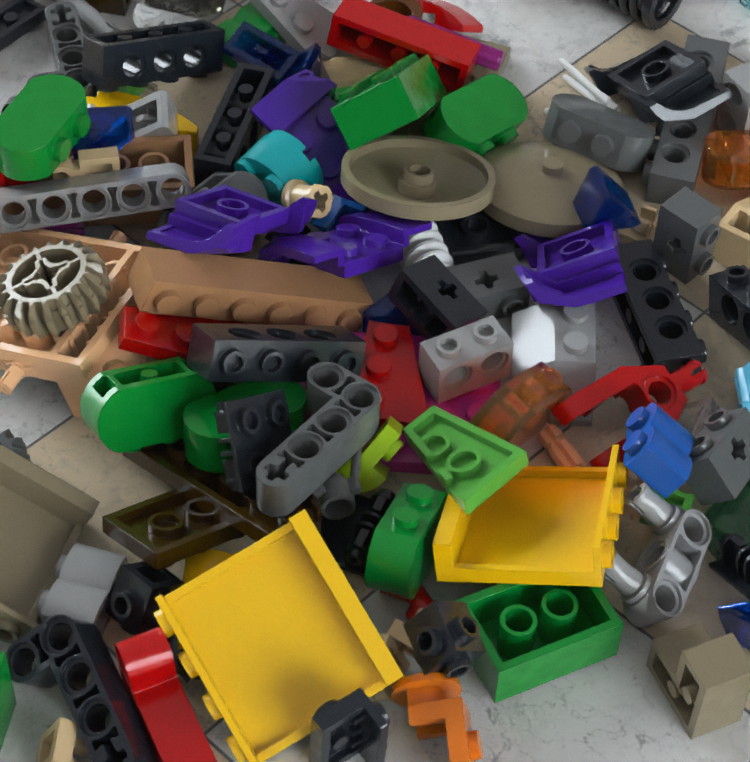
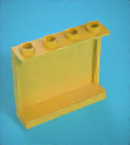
(537, 528)
(275, 638)

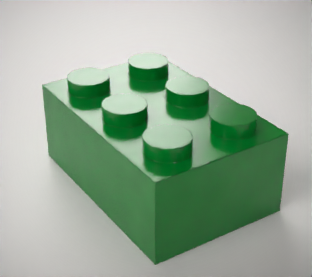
(540, 633)

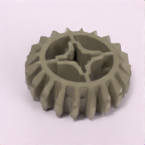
(53, 288)

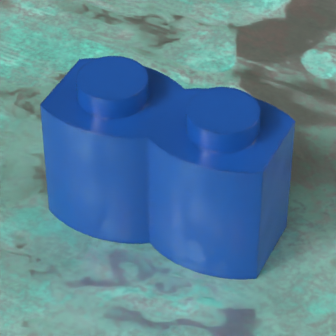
(658, 449)

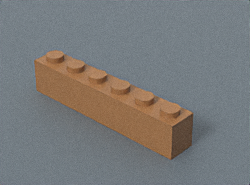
(245, 290)

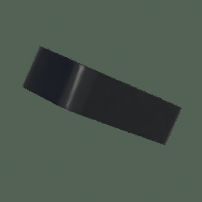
(69, 667)

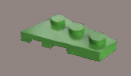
(463, 456)

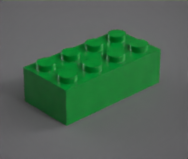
(388, 100)

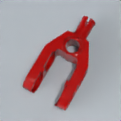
(635, 387)

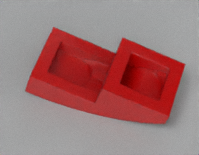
(451, 16)

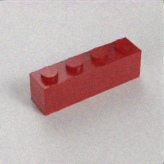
(390, 36)

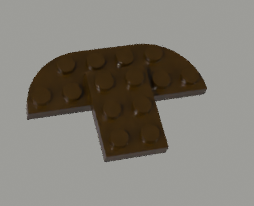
(194, 514)

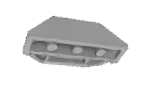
(560, 339)

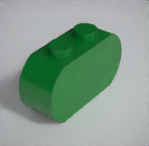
(479, 115)
(42, 127)
(141, 403)
(200, 425)
(403, 541)

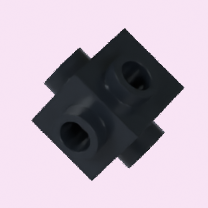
(135, 593)
(445, 638)

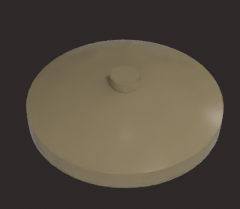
(418, 178)
(538, 187)

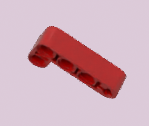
(159, 698)

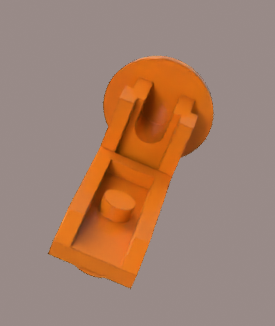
(439, 712)

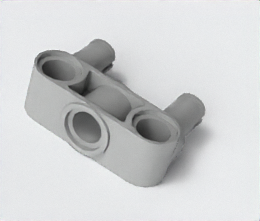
(666, 565)

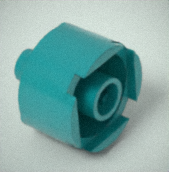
(278, 160)

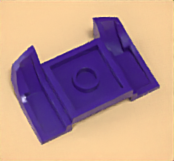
(303, 110)
(227, 220)
(355, 246)
(573, 267)

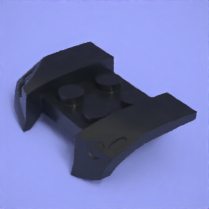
(662, 84)

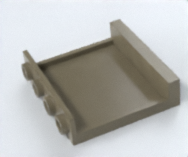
(37, 526)

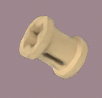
(298, 188)

